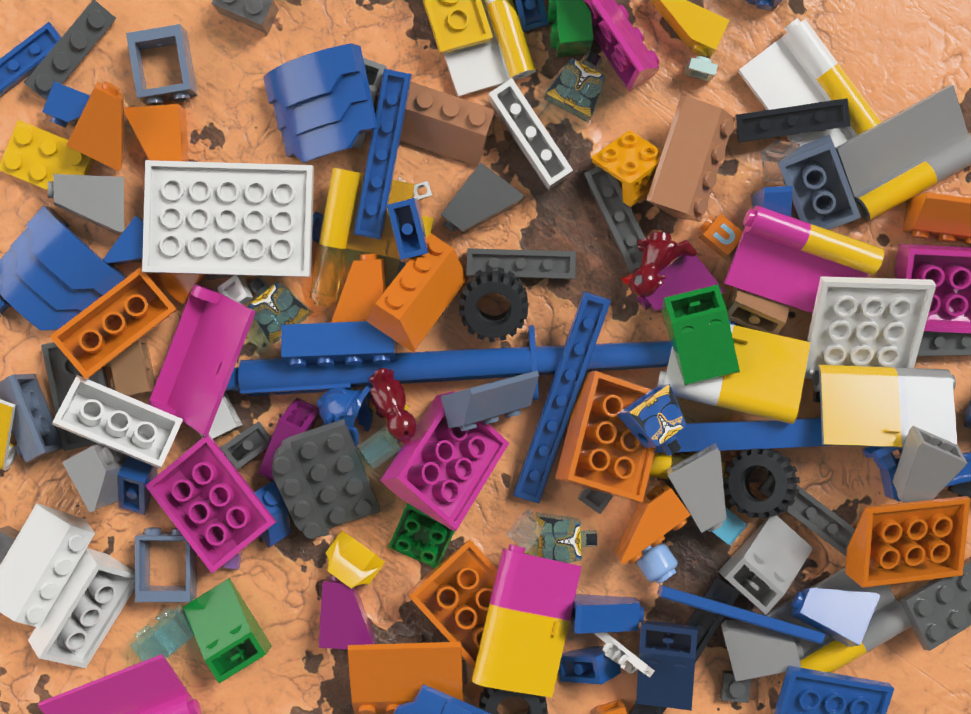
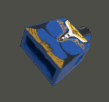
(655, 419)

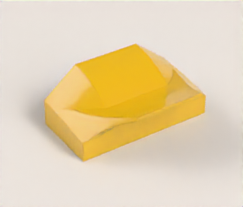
(352, 561)

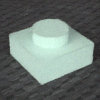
(701, 68)

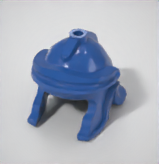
(347, 405)

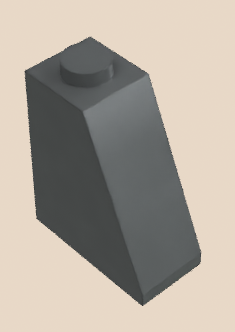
(479, 200)

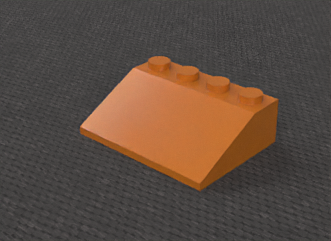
(599, 446)
(909, 542)
(458, 597)
(394, 673)

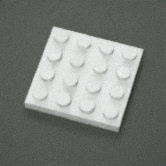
(868, 322)

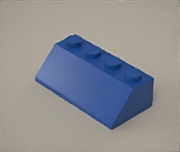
(335, 343)

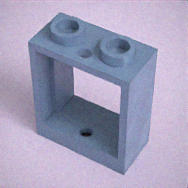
(158, 38)
(148, 593)

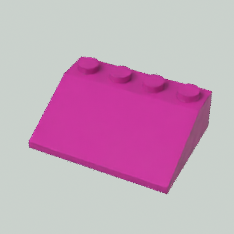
(621, 43)
(951, 273)
(444, 466)
(210, 504)

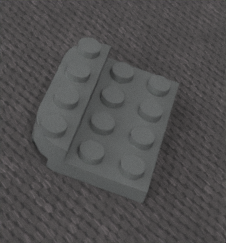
(323, 479)

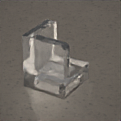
(772, 155)
(525, 531)

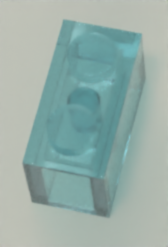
(378, 448)
(165, 636)

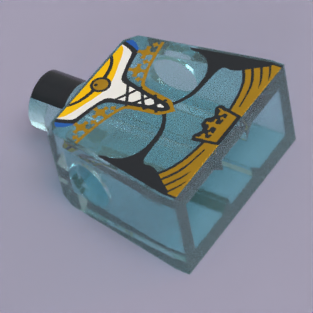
(578, 87)
(276, 307)
(563, 538)

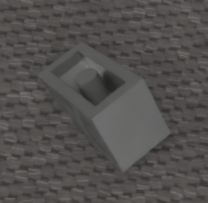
(247, 446)

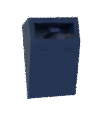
(672, 654)

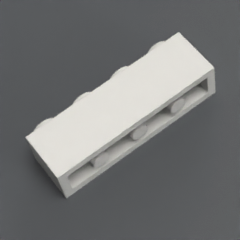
(530, 134)

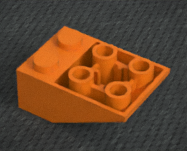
(650, 522)

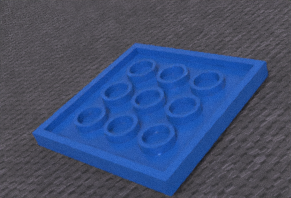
(831, 693)

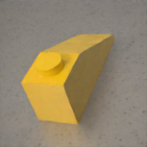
(693, 24)

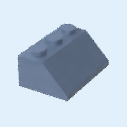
(819, 184)
(489, 401)
(32, 417)

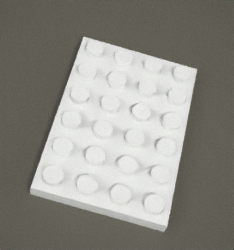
(228, 218)

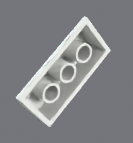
(117, 421)
(41, 563)
(84, 610)

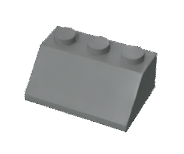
(95, 475)

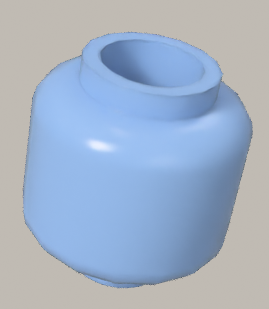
(657, 563)

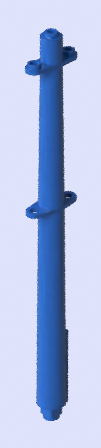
(276, 377)

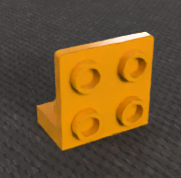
(632, 163)

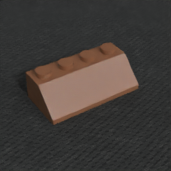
(446, 124)
(691, 159)

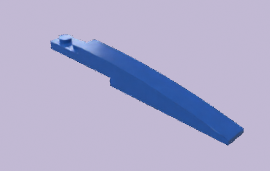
(750, 435)

